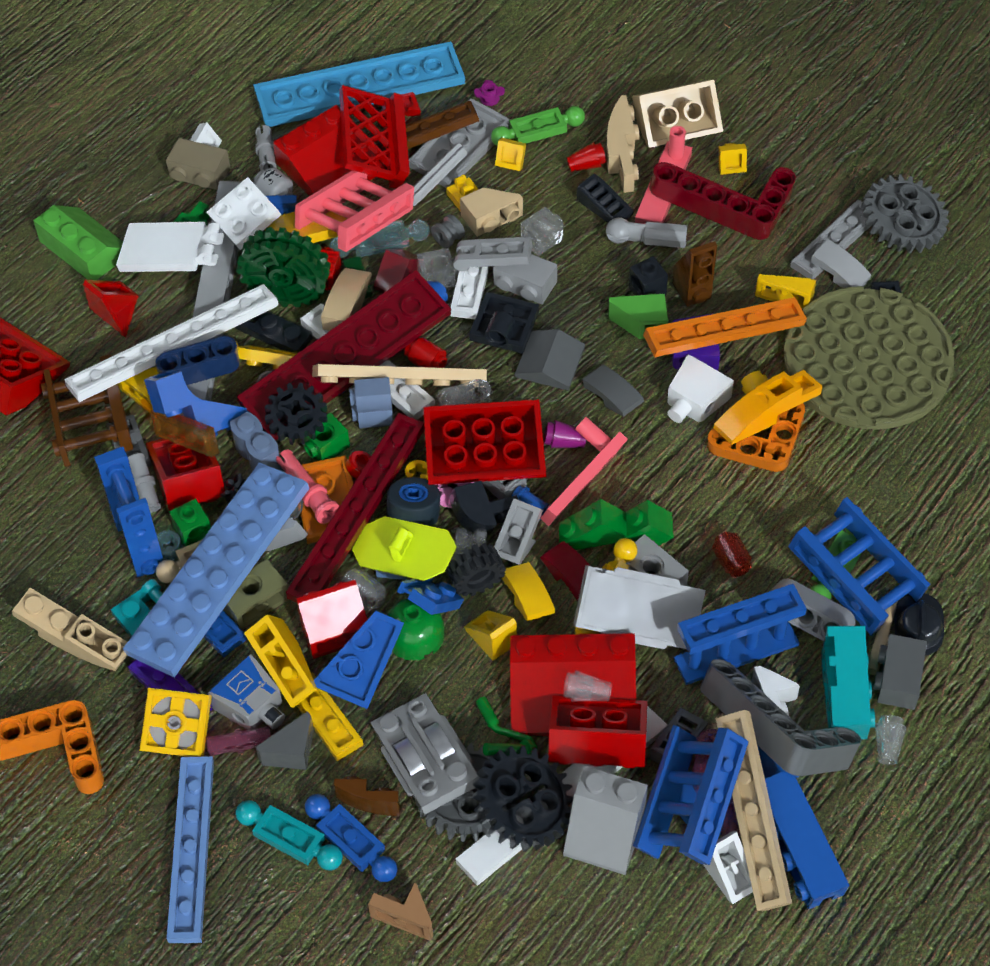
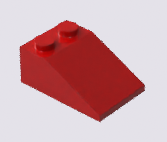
(184, 473)

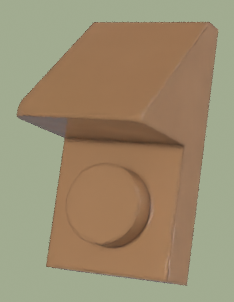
(409, 916)

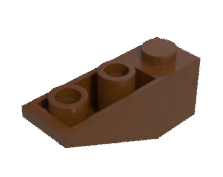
(695, 274)

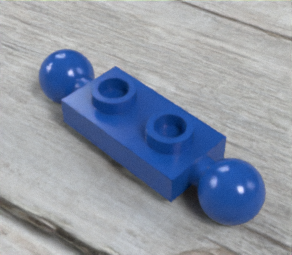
(351, 838)

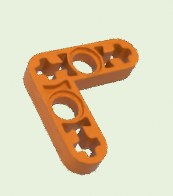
(772, 445)

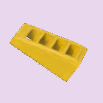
(785, 287)

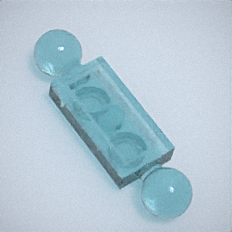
(391, 237)

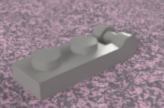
(492, 252)

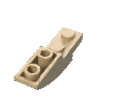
(621, 144)
(69, 632)

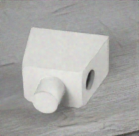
(697, 391)

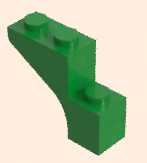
(606, 524)

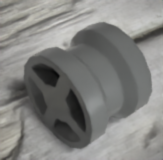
(447, 231)

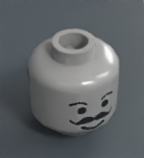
(273, 182)

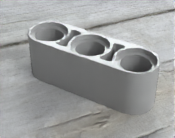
(824, 611)

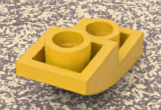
(529, 591)

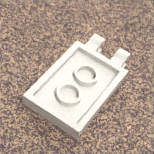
(169, 246)

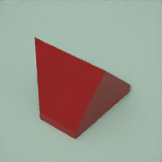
(111, 302)

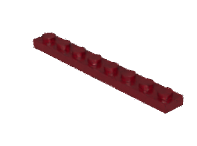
(357, 507)

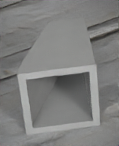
(605, 820)

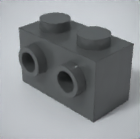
(901, 671)

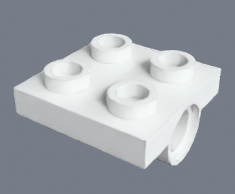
(243, 212)

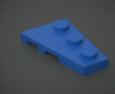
(361, 662)

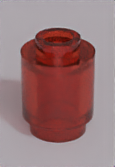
(732, 554)

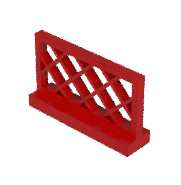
(392, 138)

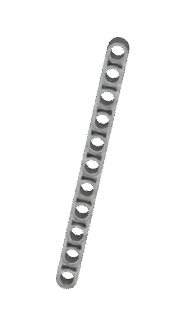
(215, 285)

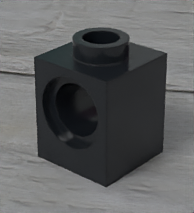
(648, 278)

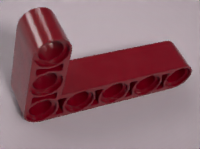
(724, 204)

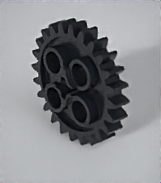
(508, 771)

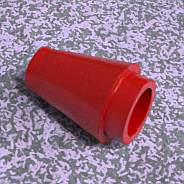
(587, 158)

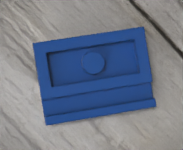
(431, 596)

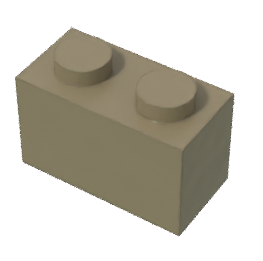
(198, 163)

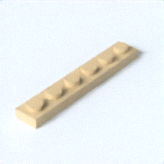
(412, 375)
(757, 821)

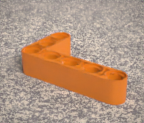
(60, 732)

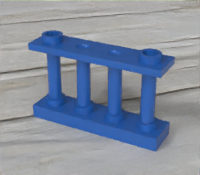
(129, 511)
(841, 583)
(740, 632)
(711, 800)

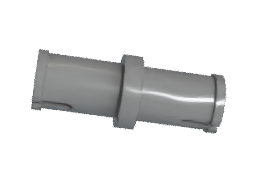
(264, 147)
(143, 481)

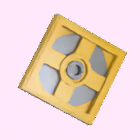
(175, 723)

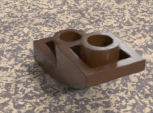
(355, 793)

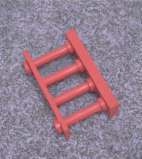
(359, 224)

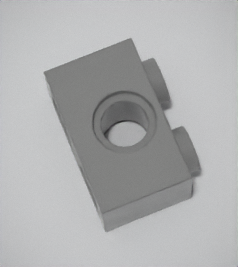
(653, 558)

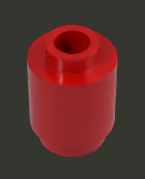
(425, 354)

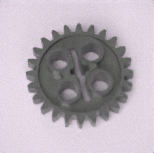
(905, 213)
(452, 814)

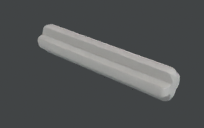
(438, 172)

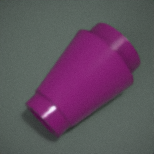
(562, 436)

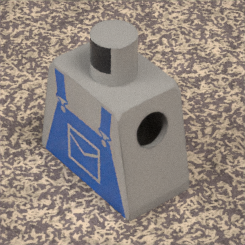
(248, 696)

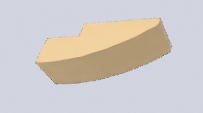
(345, 297)

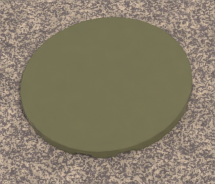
(873, 355)

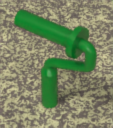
(492, 722)

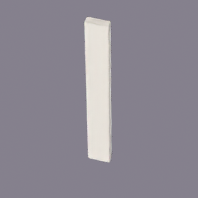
(195, 330)
(488, 855)

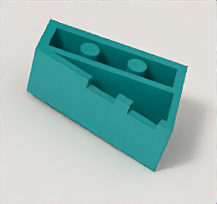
(846, 679)

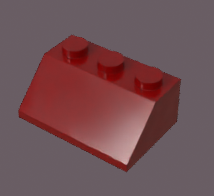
(598, 732)

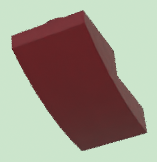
(567, 565)

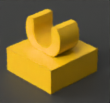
(510, 154)
(732, 158)
(462, 187)

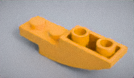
(764, 403)

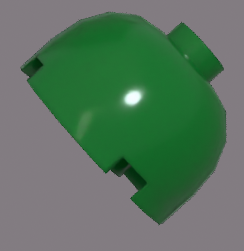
(420, 633)

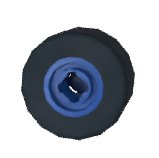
(414, 501)

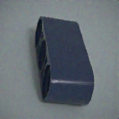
(201, 360)

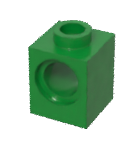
(335, 442)
(190, 522)

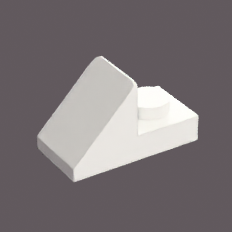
(775, 687)

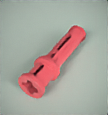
(317, 494)

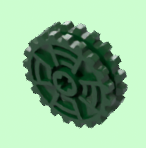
(285, 264)

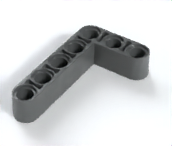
(775, 732)

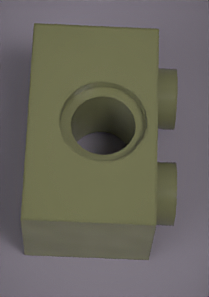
(270, 594)

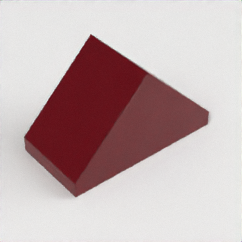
(394, 267)

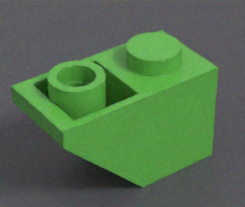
(638, 312)

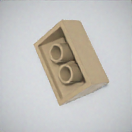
(686, 105)

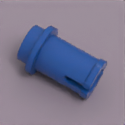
(525, 496)

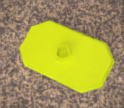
(404, 548)

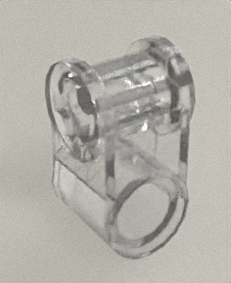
(465, 394)

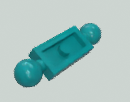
(289, 835)

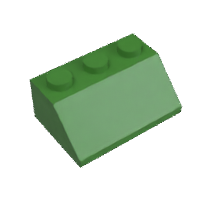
(78, 240)

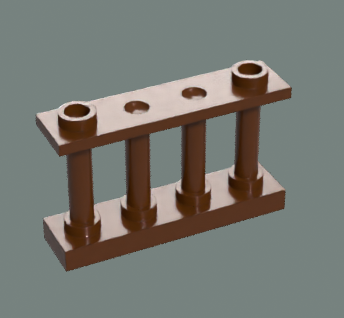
(112, 413)

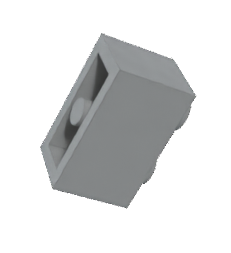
(530, 281)

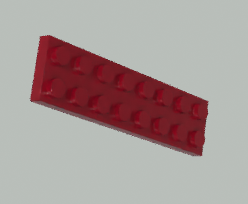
(361, 340)

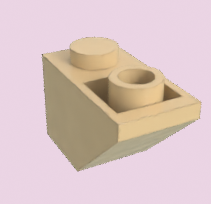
(489, 209)

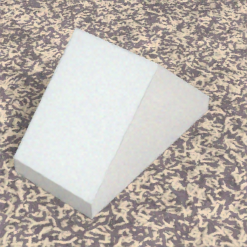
(730, 868)

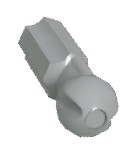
(651, 233)

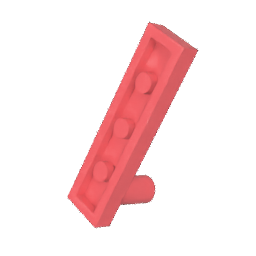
(675, 152)
(607, 448)

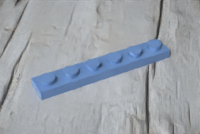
(190, 850)

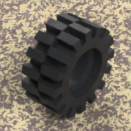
(476, 569)

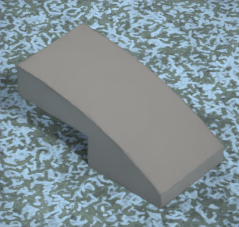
(841, 264)

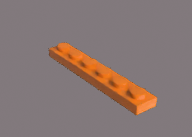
(724, 327)

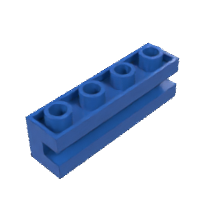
(803, 843)

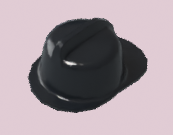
(920, 621)

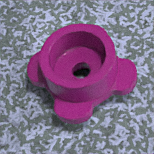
(489, 93)

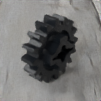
(307, 418)

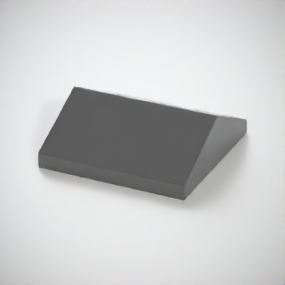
(550, 358)

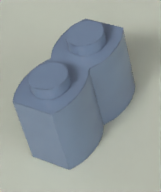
(371, 402)
(253, 442)

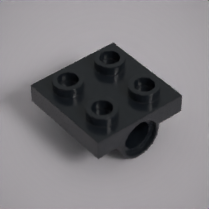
(504, 322)

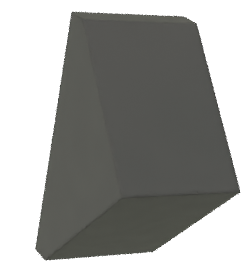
(288, 746)

